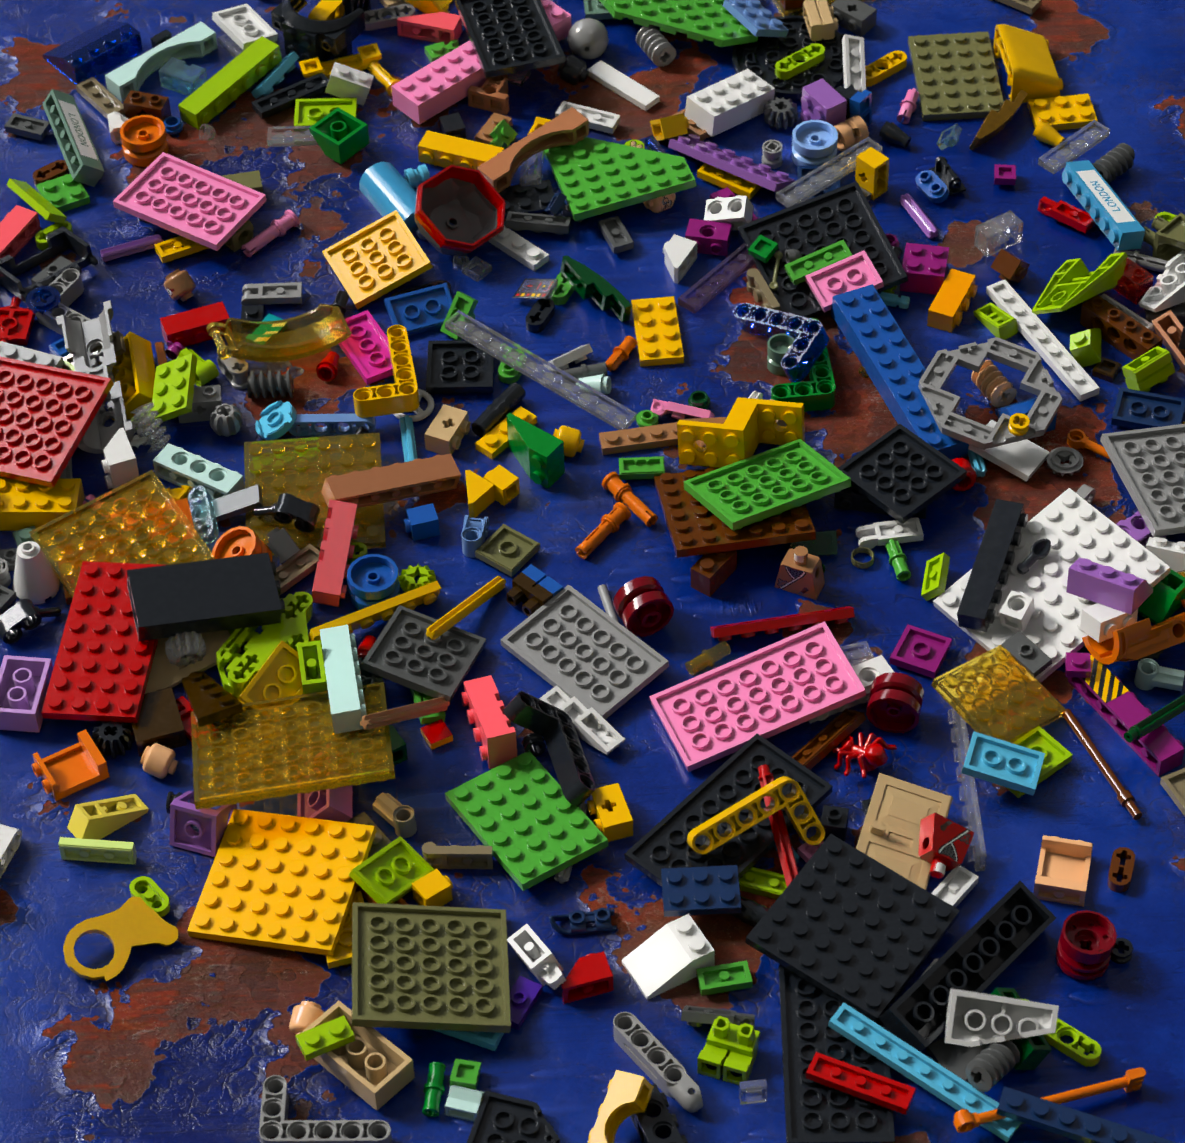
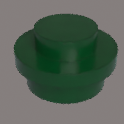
(699, 399)

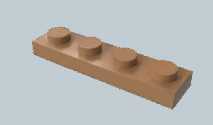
(638, 438)

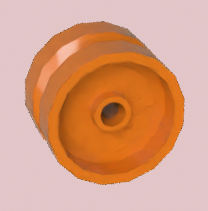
(143, 139)
(239, 542)

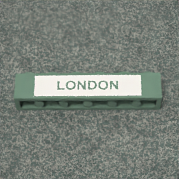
(73, 138)

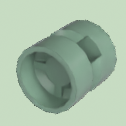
(776, 349)

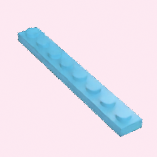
(918, 1068)

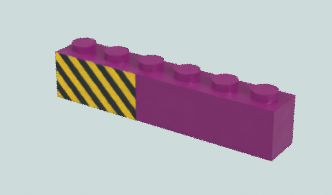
(1123, 711)

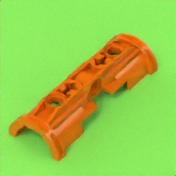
(1138, 640)

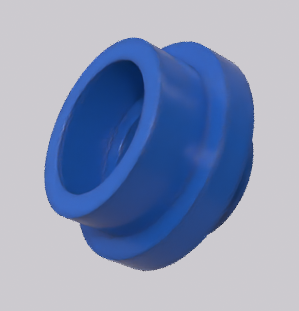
(173, 125)

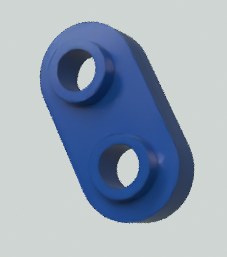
(928, 184)

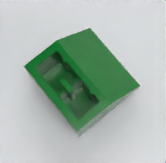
(1164, 599)

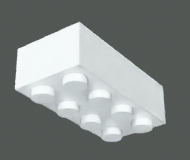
(729, 102)

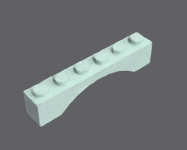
(191, 43)

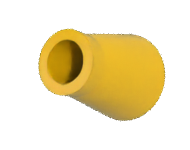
(1047, 134)

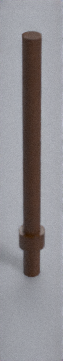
(1123, 796)

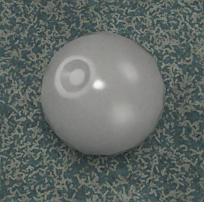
(588, 38)

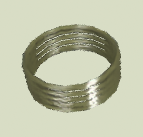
(862, 565)

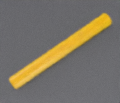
(465, 607)

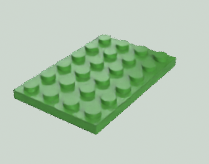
(767, 484)
(526, 820)

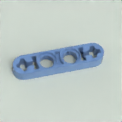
(332, 422)

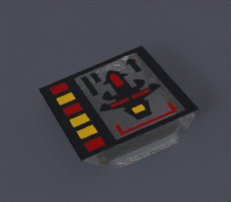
(536, 288)

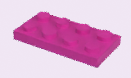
(367, 348)

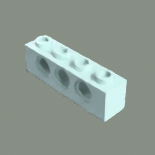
(188, 469)

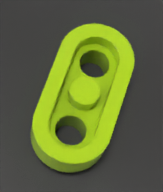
(153, 896)

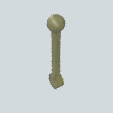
(773, 285)

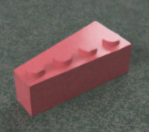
(334, 553)
(490, 722)

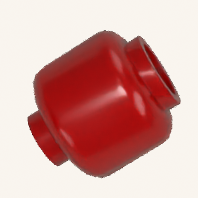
(971, 476)

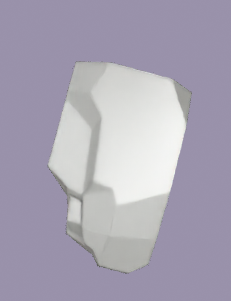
(115, 122)

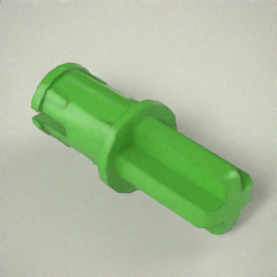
(898, 560)

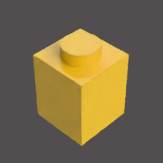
(505, 484)
(432, 889)

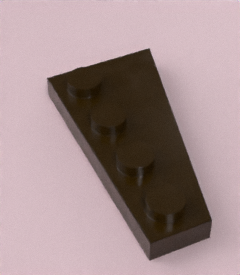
(209, 699)

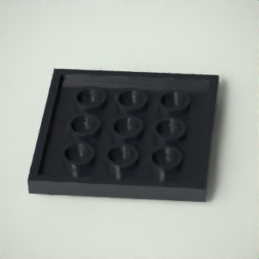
(902, 473)

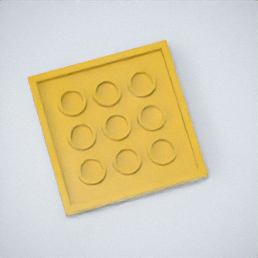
(377, 259)

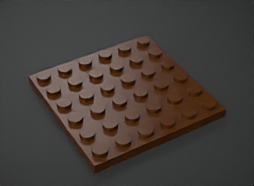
(700, 532)

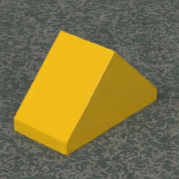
(479, 493)

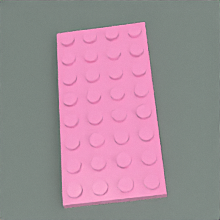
(757, 695)

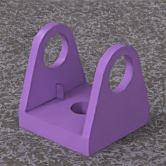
(209, 821)

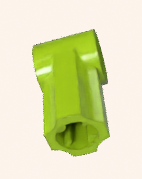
(205, 370)

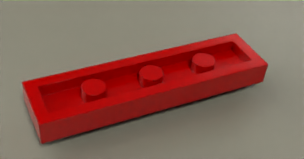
(860, 1083)

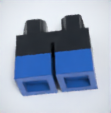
(857, 103)

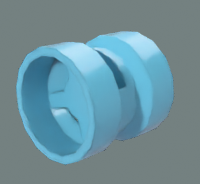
(416, 176)

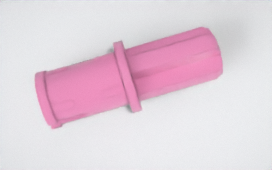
(908, 106)

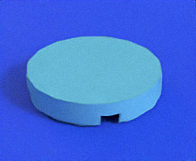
(275, 420)

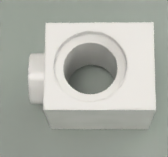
(1015, 618)

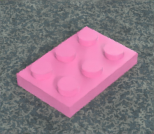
(842, 277)

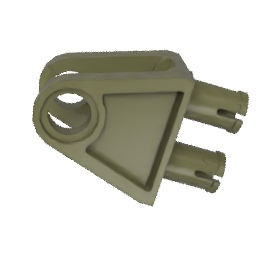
(1168, 239)

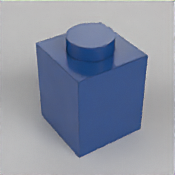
(422, 522)

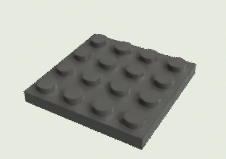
(419, 663)

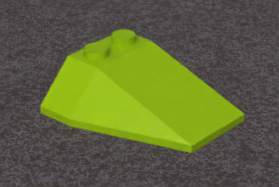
(1075, 284)

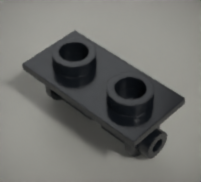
(948, 176)

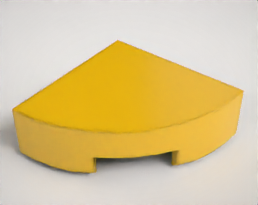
(180, 492)

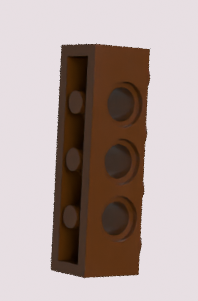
(1118, 328)

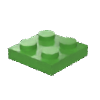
(64, 193)

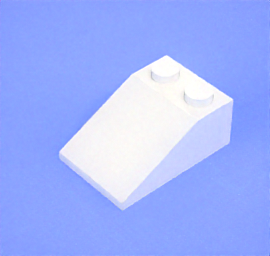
(669, 957)

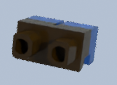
(532, 589)

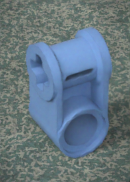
(473, 534)

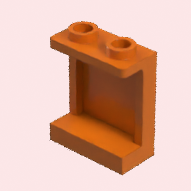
(71, 768)

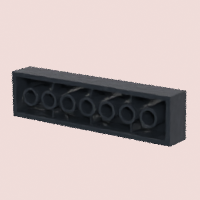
(968, 965)

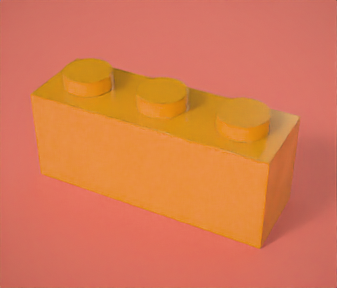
(952, 300)

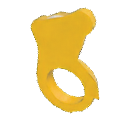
(126, 927)

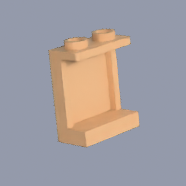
(1063, 870)

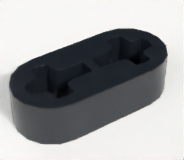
(536, 313)

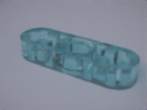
(197, 508)

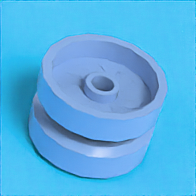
(814, 143)

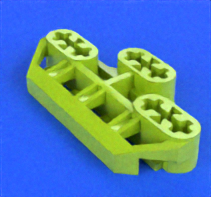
(260, 646)

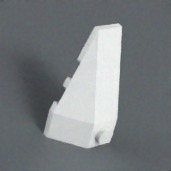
(1169, 286)
(987, 1018)

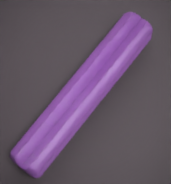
(919, 216)
(130, 248)

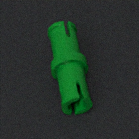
(434, 1089)

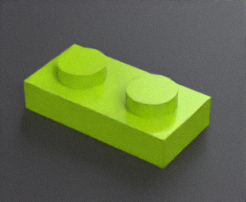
(935, 576)
(325, 1038)

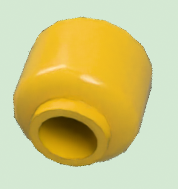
(571, 438)

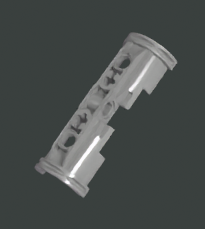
(80, 341)

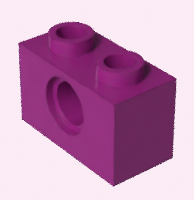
(710, 236)

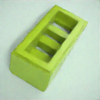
(998, 323)

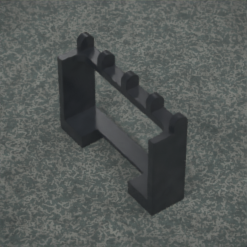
(58, 242)

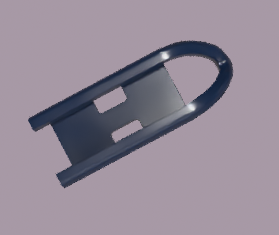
(579, 919)

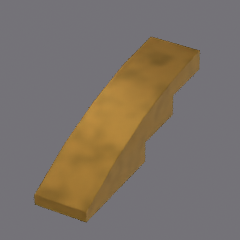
(997, 121)

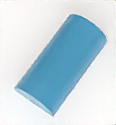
(389, 192)

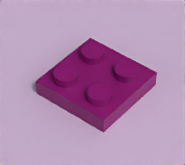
(920, 651)

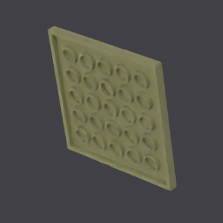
(430, 968)

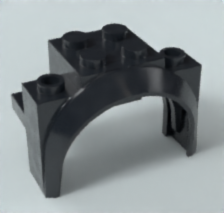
(316, 37)

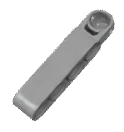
(655, 1052)

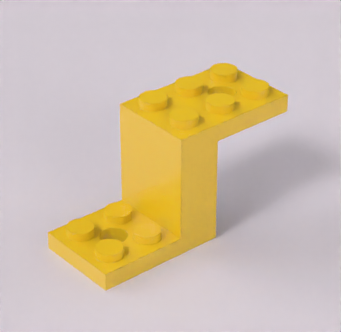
(745, 427)

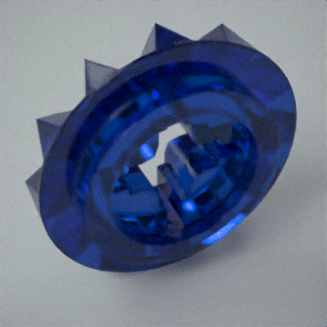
(47, 293)

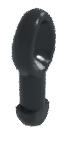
(1038, 551)

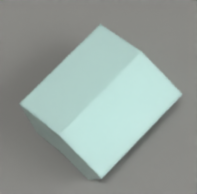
(463, 1102)

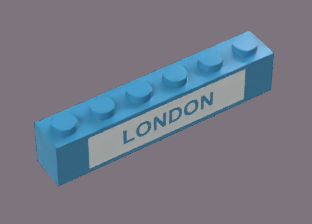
(1103, 205)

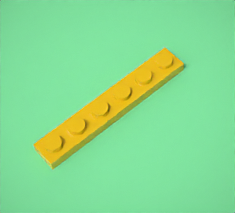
(381, 611)

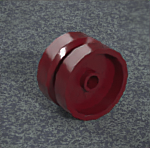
(643, 606)
(895, 702)

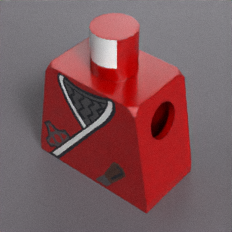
(942, 843)

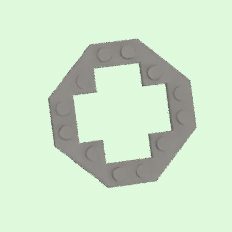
(972, 356)

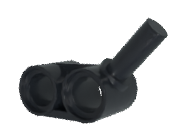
(290, 508)
(23, 616)

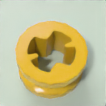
(1016, 429)

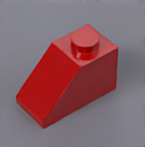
(588, 978)

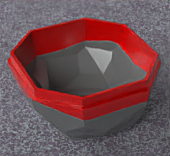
(463, 199)

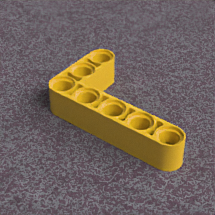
(394, 397)
(757, 814)

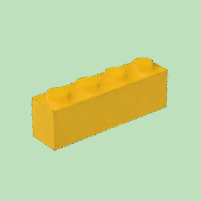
(449, 150)

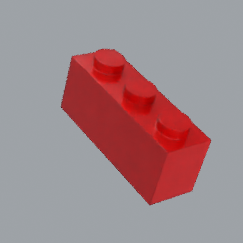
(191, 325)

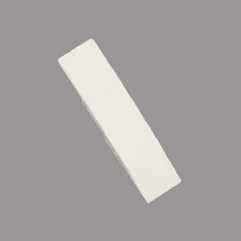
(587, 722)

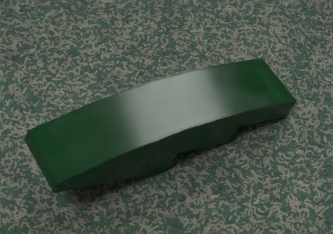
(593, 285)

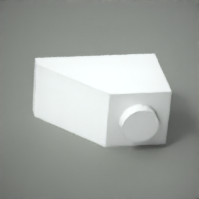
(679, 256)

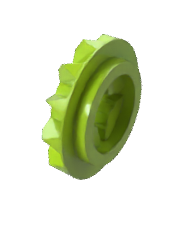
(407, 577)

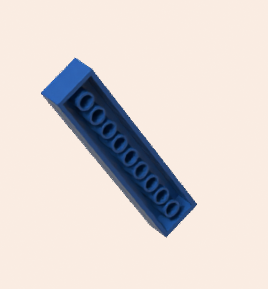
(890, 364)

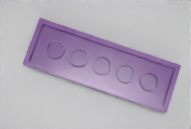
(729, 162)

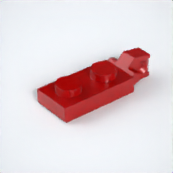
(1066, 214)

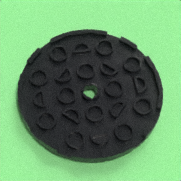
(767, 51)

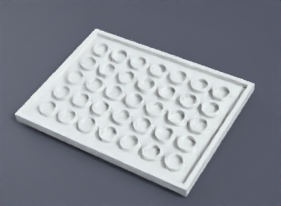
(1074, 532)

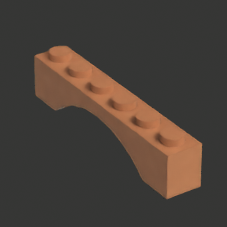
(562, 130)

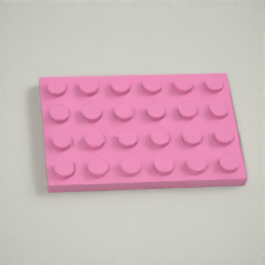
(189, 201)

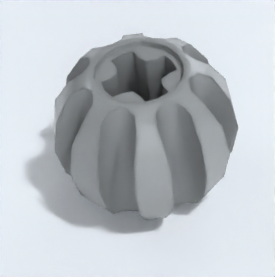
(226, 420)

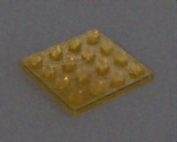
(998, 696)

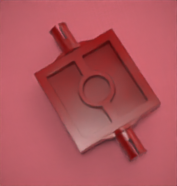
(16, 323)

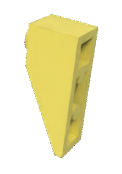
(105, 816)

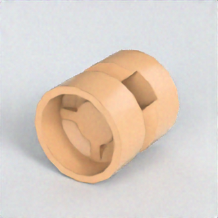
(851, 132)

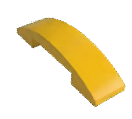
(359, 61)

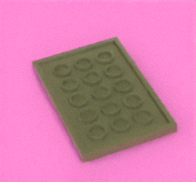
(955, 75)

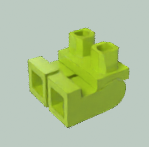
(729, 1049)

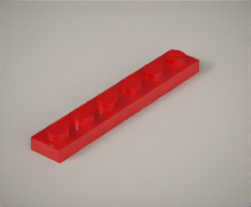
(772, 625)

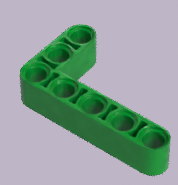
(816, 393)

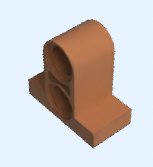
(491, 96)

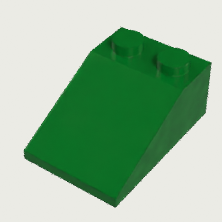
(536, 451)

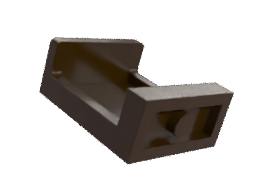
(159, 722)

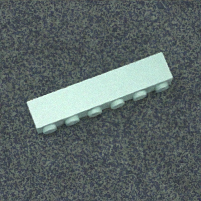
(343, 678)

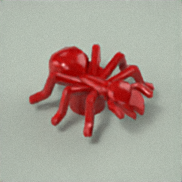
(869, 755)

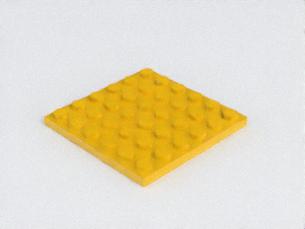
(281, 882)

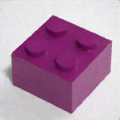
(925, 268)

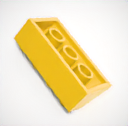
(135, 372)

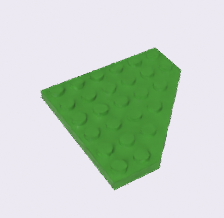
(692, 17)
(611, 175)

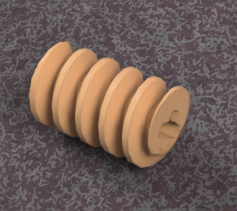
(994, 385)

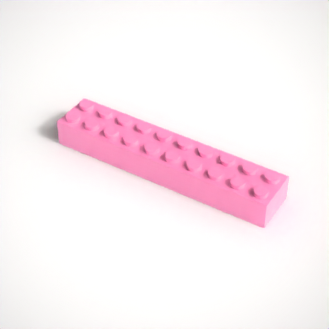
(451, 75)

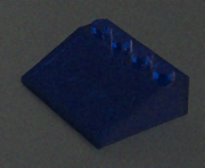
(95, 51)

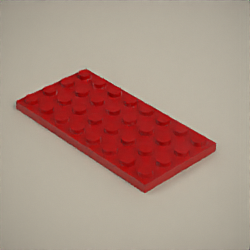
(99, 661)

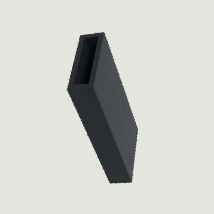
(204, 596)

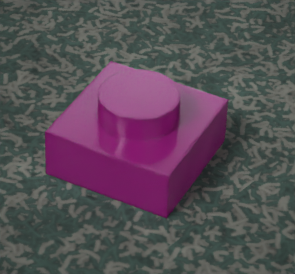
(1004, 174)
(1078, 665)

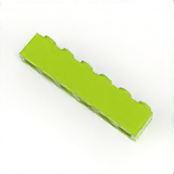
(230, 82)

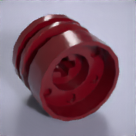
(1085, 945)

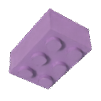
(23, 692)

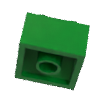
(340, 135)

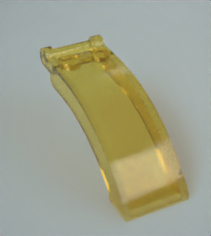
(281, 339)

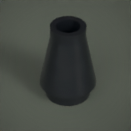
(893, 134)

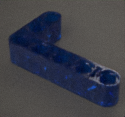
(808, 335)

